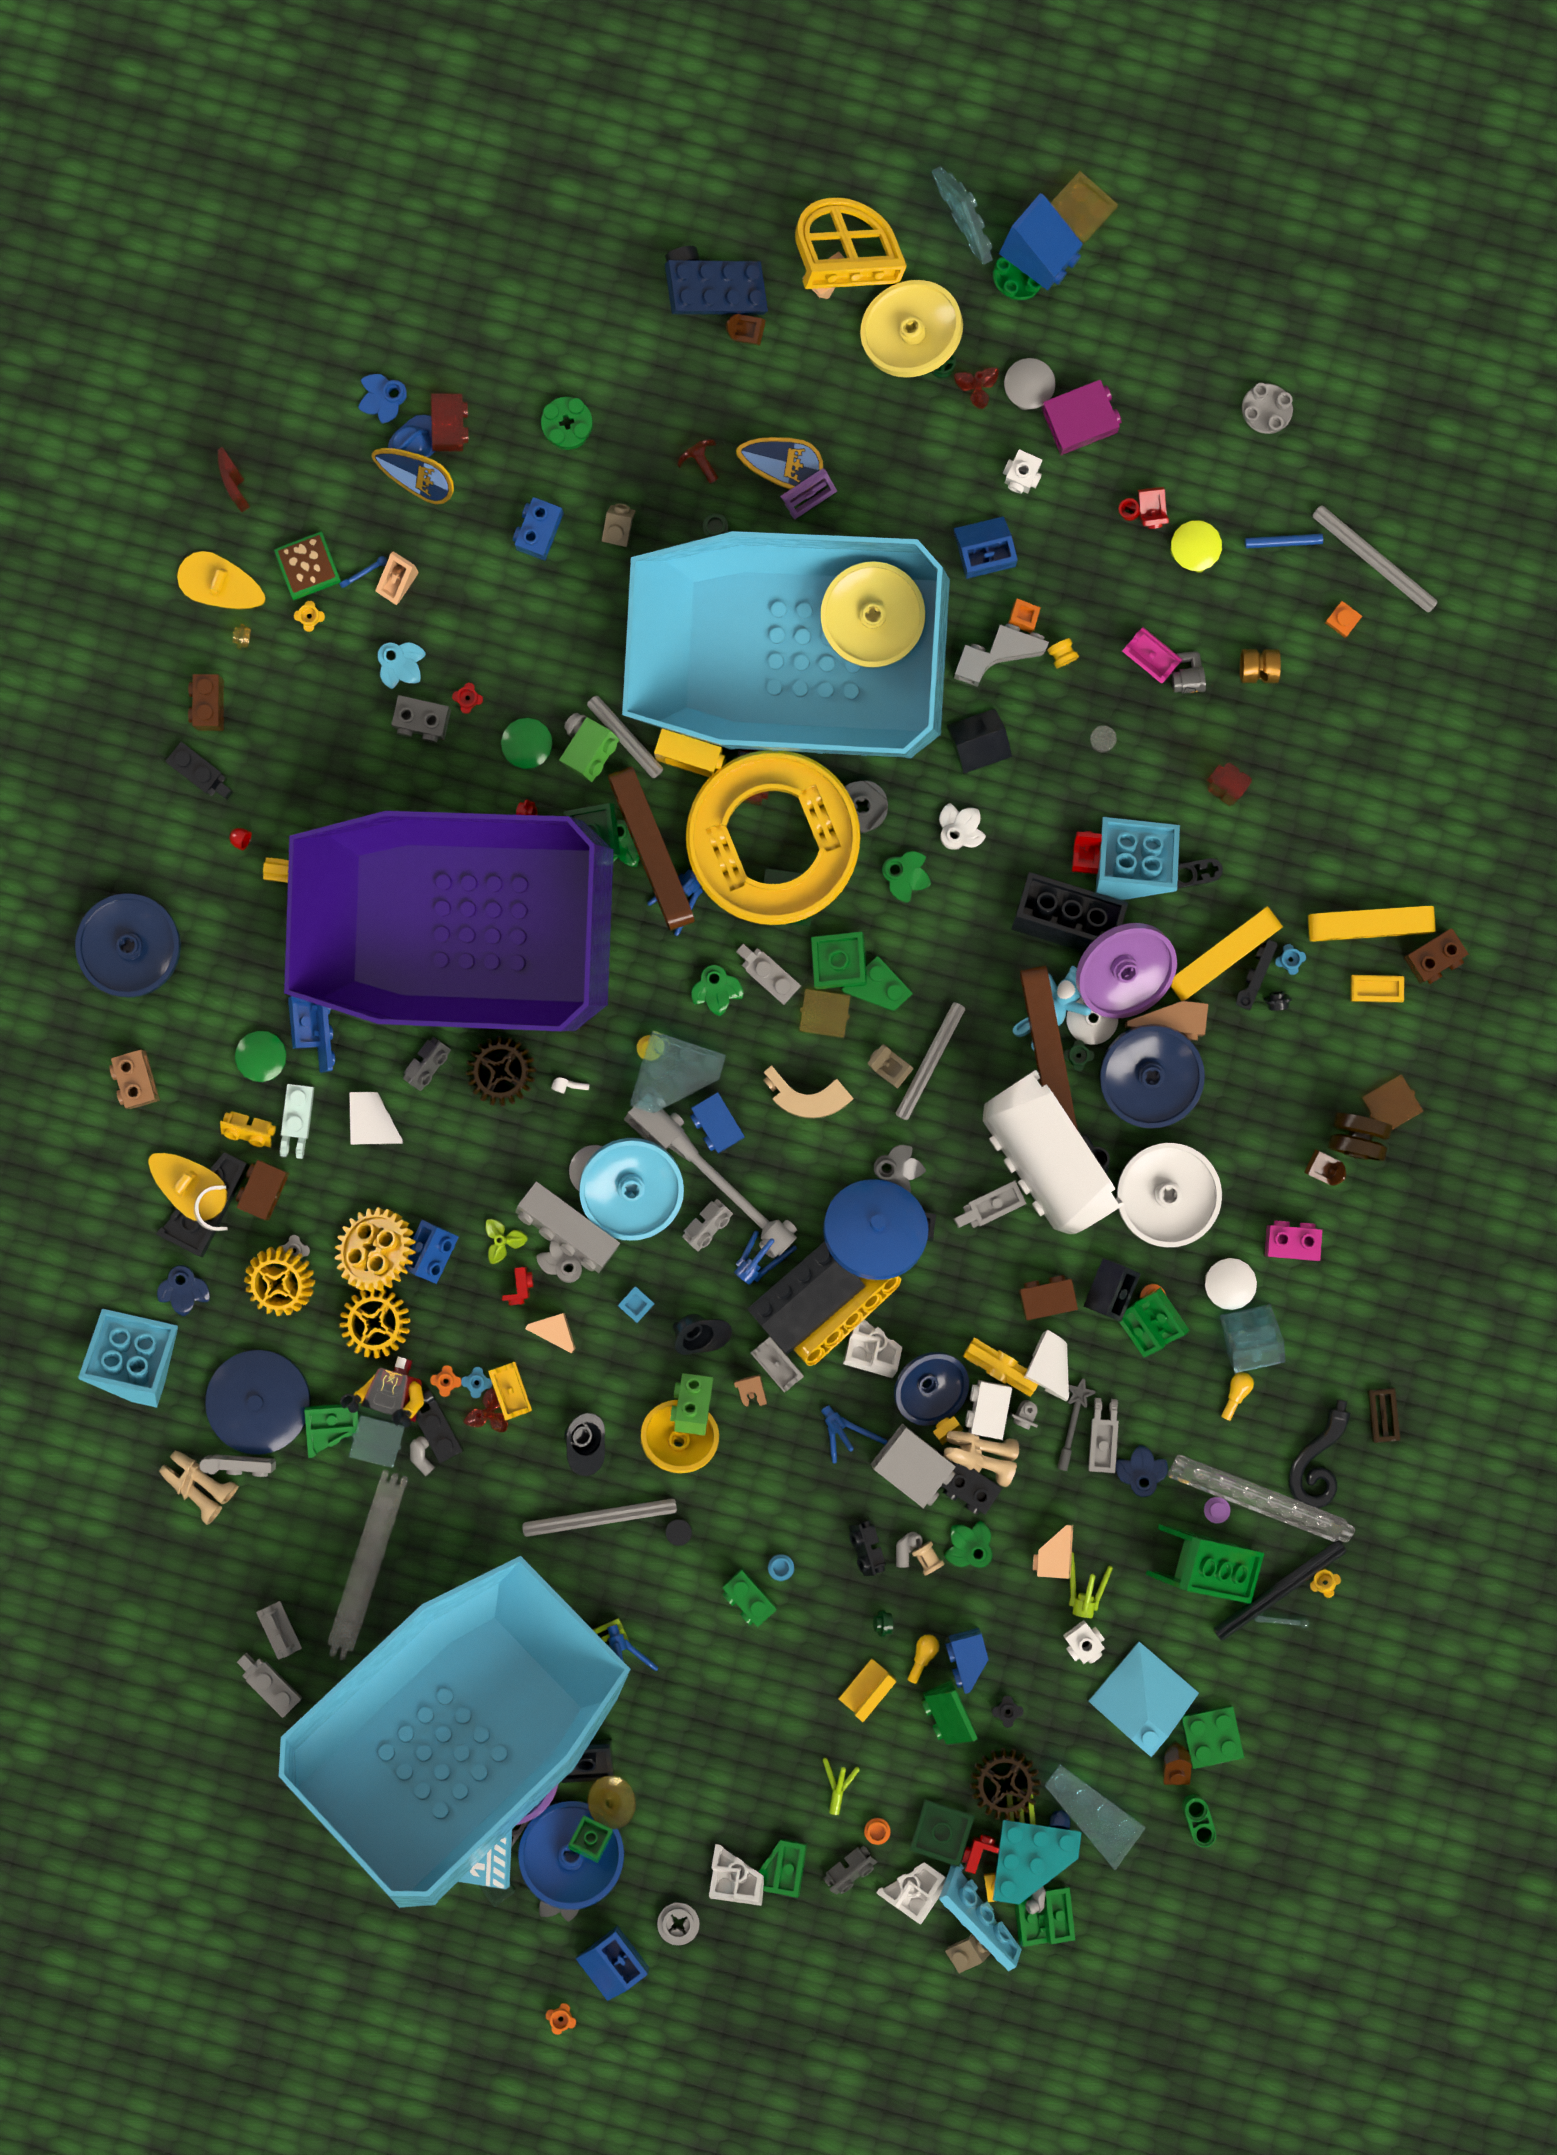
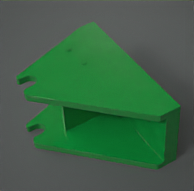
(1213, 1567)

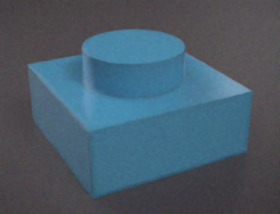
(636, 1304)

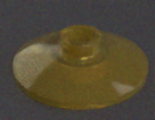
(621, 1802)

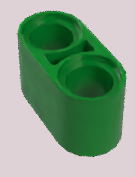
(1199, 1820)

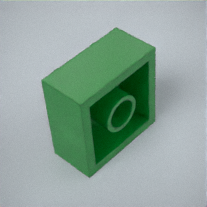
(590, 1839)

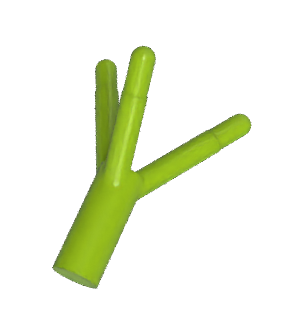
(840, 1787)

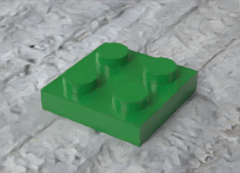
(839, 960)
(1212, 1737)

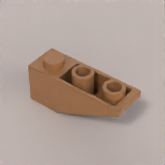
(1183, 1016)

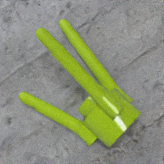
(1086, 1604)

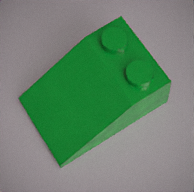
(949, 1714)

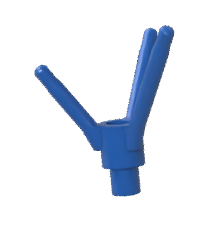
(836, 1424)
(618, 1644)

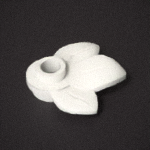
(961, 823)

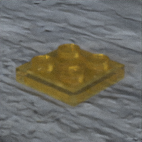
(1083, 206)

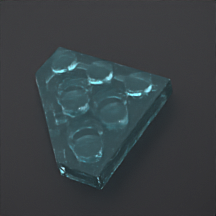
(964, 215)
(673, 1071)

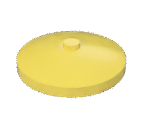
(911, 328)
(872, 614)

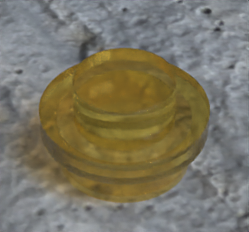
(241, 636)

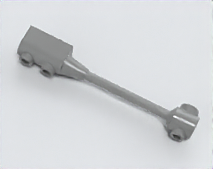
(668, 1133)

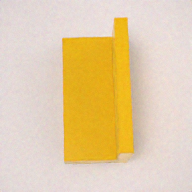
(867, 1689)

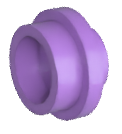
(1217, 1510)

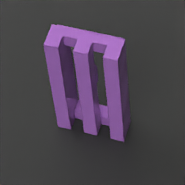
(812, 480)

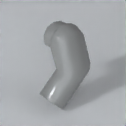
(905, 1546)
(1037, 1901)

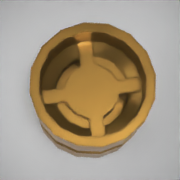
(1260, 666)

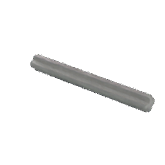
(930, 1061)

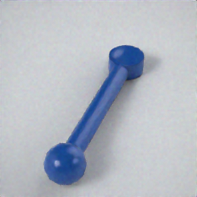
(382, 561)

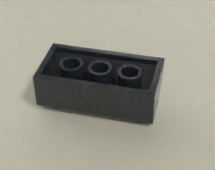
(1065, 912)
(805, 1298)

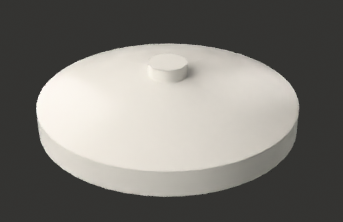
(1169, 1195)

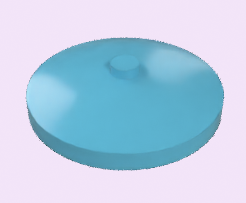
(631, 1189)

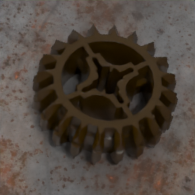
(507, 1061)
(993, 1802)

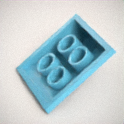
(1137, 858)
(129, 1356)
(1144, 1698)

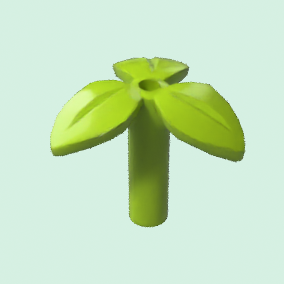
(495, 1230)

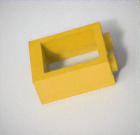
(688, 753)

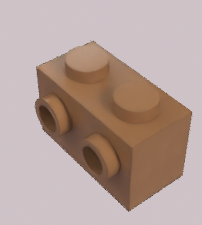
(134, 1079)

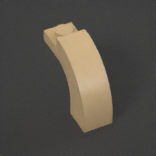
(807, 1106)

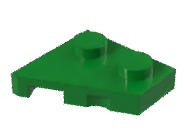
(882, 987)
(784, 1868)

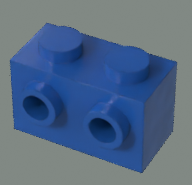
(538, 528)
(717, 1123)
(431, 1251)

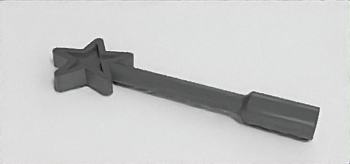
(1079, 1397)

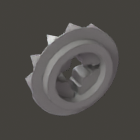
(677, 1935)

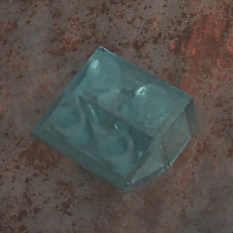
(1253, 1338)

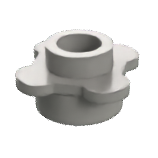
(294, 1242)

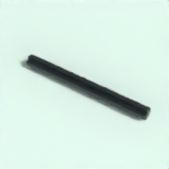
(1279, 1590)

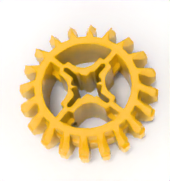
(261, 1267)
(381, 1312)

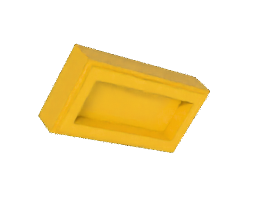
(1377, 988)

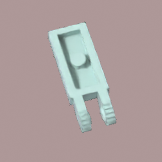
(296, 1118)

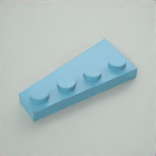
(978, 1917)

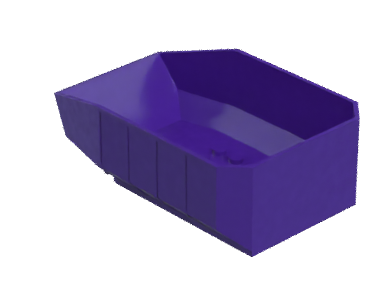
(451, 920)

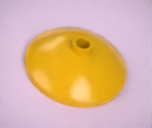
(659, 1440)

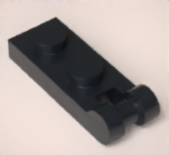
(437, 1429)

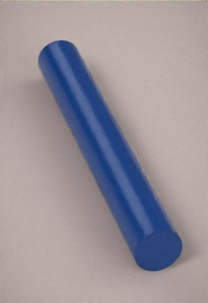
(1278, 541)

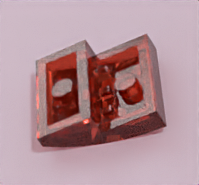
(231, 478)

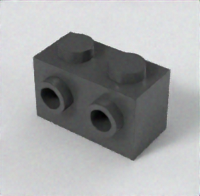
(421, 718)

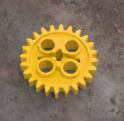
(393, 1256)

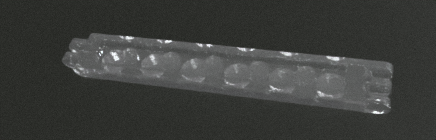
(1260, 1499)
(366, 1564)

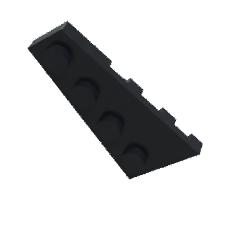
(190, 1233)

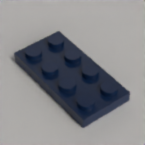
(716, 287)

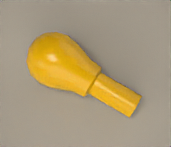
(1240, 1387)
(926, 1650)

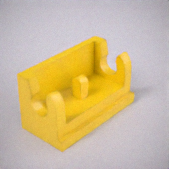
(510, 1391)

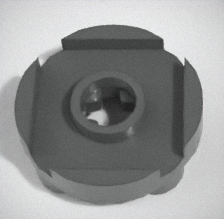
(876, 804)

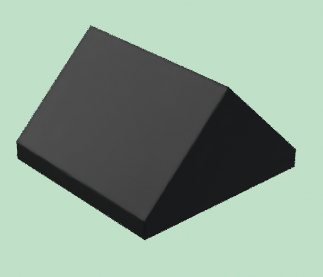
(980, 740)
(594, 1763)

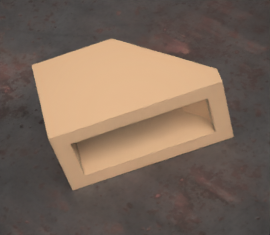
(1056, 1555)

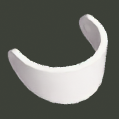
(196, 1210)

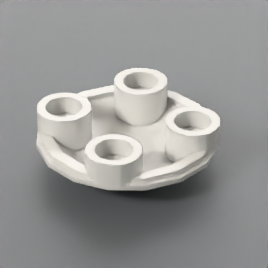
(1230, 1283)

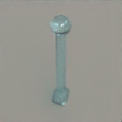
(1303, 1623)

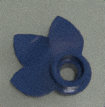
(183, 1293)
(1142, 1467)

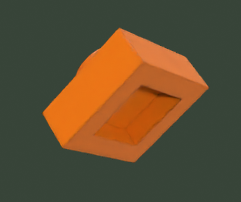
(1024, 615)
(1343, 619)

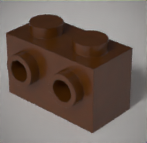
(207, 702)
(1436, 956)
(262, 1189)
(1048, 1298)

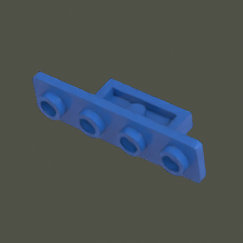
(312, 1029)

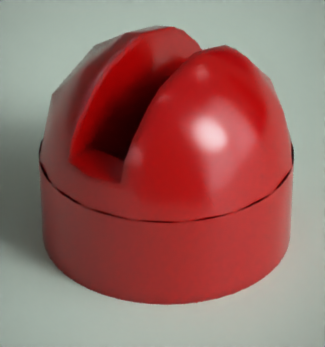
(1131, 505)
(240, 838)

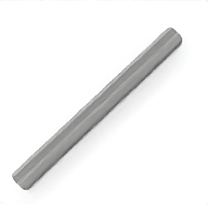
(1374, 558)
(599, 1517)

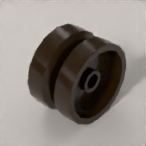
(1360, 1136)

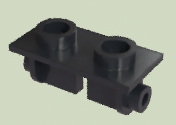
(869, 1560)

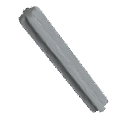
(626, 738)

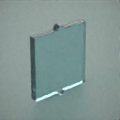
(376, 1441)

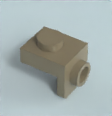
(618, 524)
(889, 1066)
(967, 1953)

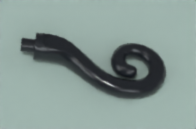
(1334, 1429)

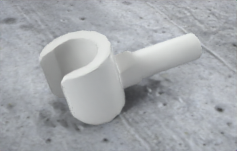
(561, 1084)

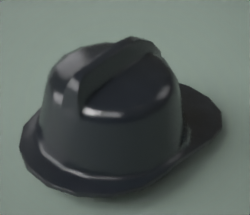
(700, 1335)
(585, 1444)

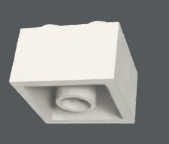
(989, 1409)

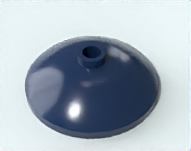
(939, 1396)

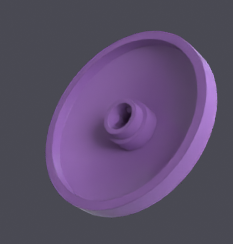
(1126, 970)

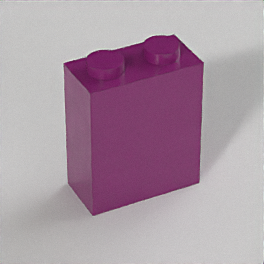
(1081, 417)

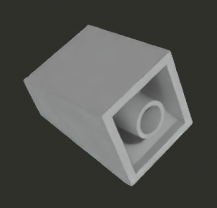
(913, 1466)

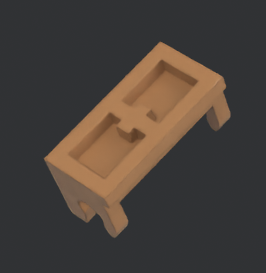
(750, 1386)

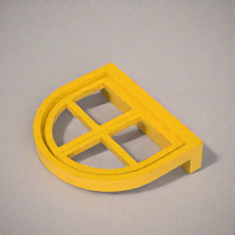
(853, 269)

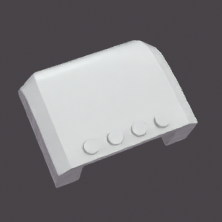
(1049, 1156)

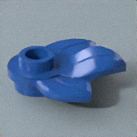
(378, 397)

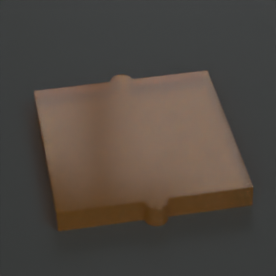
(1393, 1102)

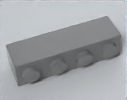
(567, 1227)

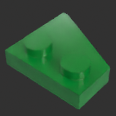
(327, 1426)

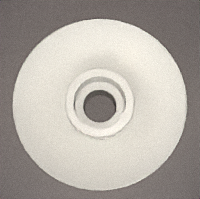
(1089, 1032)

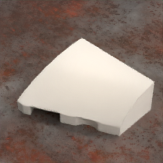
(371, 1121)
(872, 1351)
(1050, 1365)
(734, 1879)
(915, 1892)

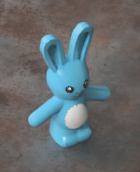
(1064, 998)

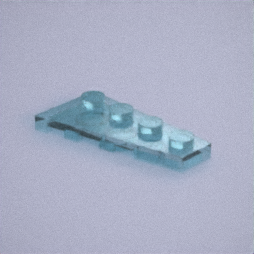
(1100, 1819)

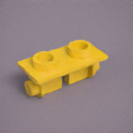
(258, 1134)

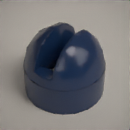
(1060, 1820)

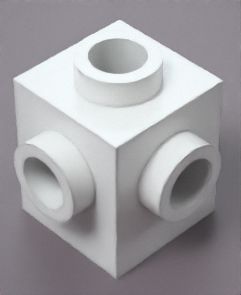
(1025, 464)
(1080, 1634)

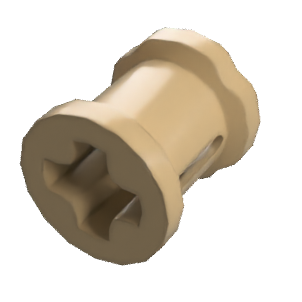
(928, 1558)

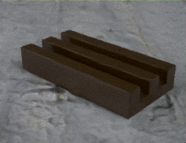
(1373, 1415)

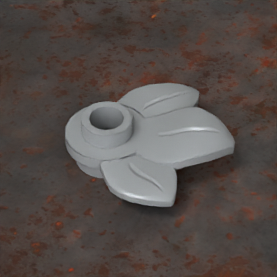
(555, 1262)

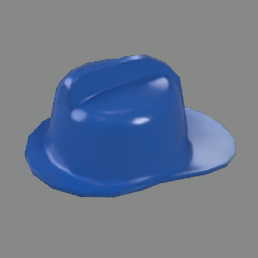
(414, 436)

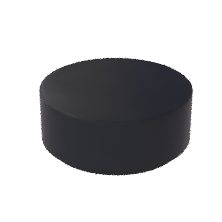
(678, 1532)

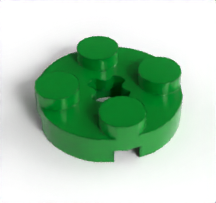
(559, 435)

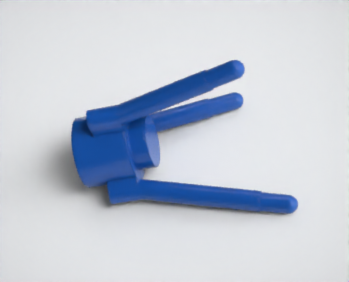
(690, 886)
(749, 1269)

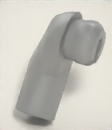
(417, 1455)

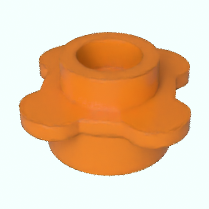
(438, 1380)
(559, 2026)

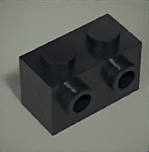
(1112, 1289)
(972, 1488)

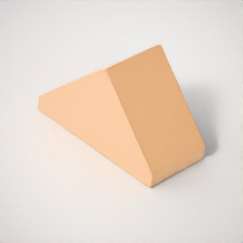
(396, 578)
(554, 1330)

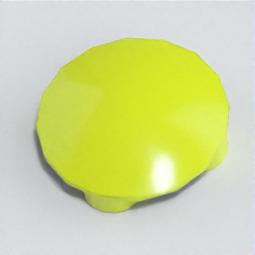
(1196, 545)

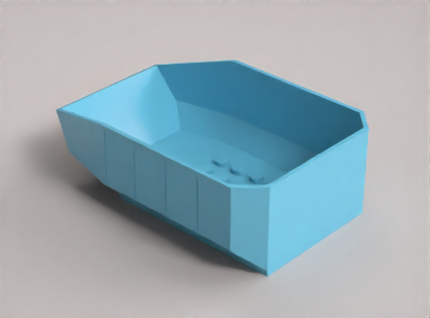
(737, 653)
(453, 1730)

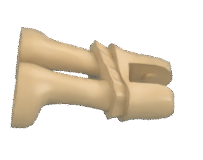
(971, 1456)
(185, 1485)

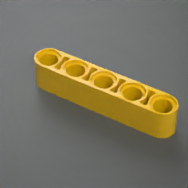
(1371, 923)
(1225, 953)
(845, 1319)

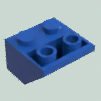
(985, 547)
(970, 1657)
(613, 1964)

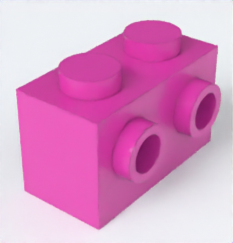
(1293, 1242)

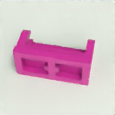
(1152, 655)

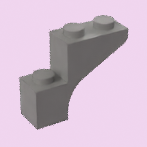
(1008, 646)

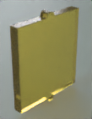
(824, 1013)

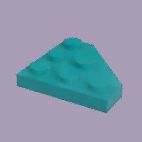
(1031, 1858)

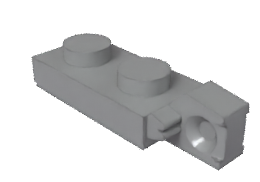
(768, 974)
(991, 1206)
(269, 1684)

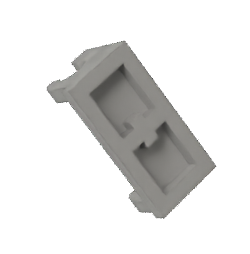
(777, 1364)

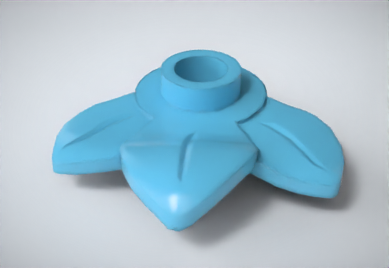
(403, 666)

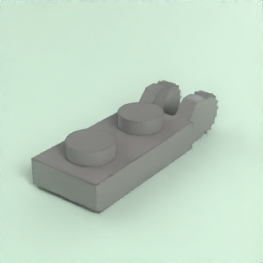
(1103, 1439)
(236, 1464)

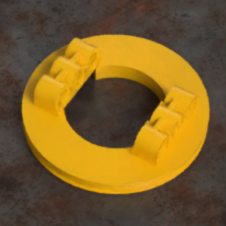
(828, 814)

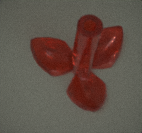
(984, 378)
(697, 452)
(478, 1417)

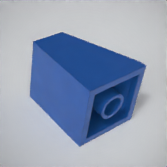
(1042, 244)

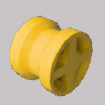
(1063, 653)

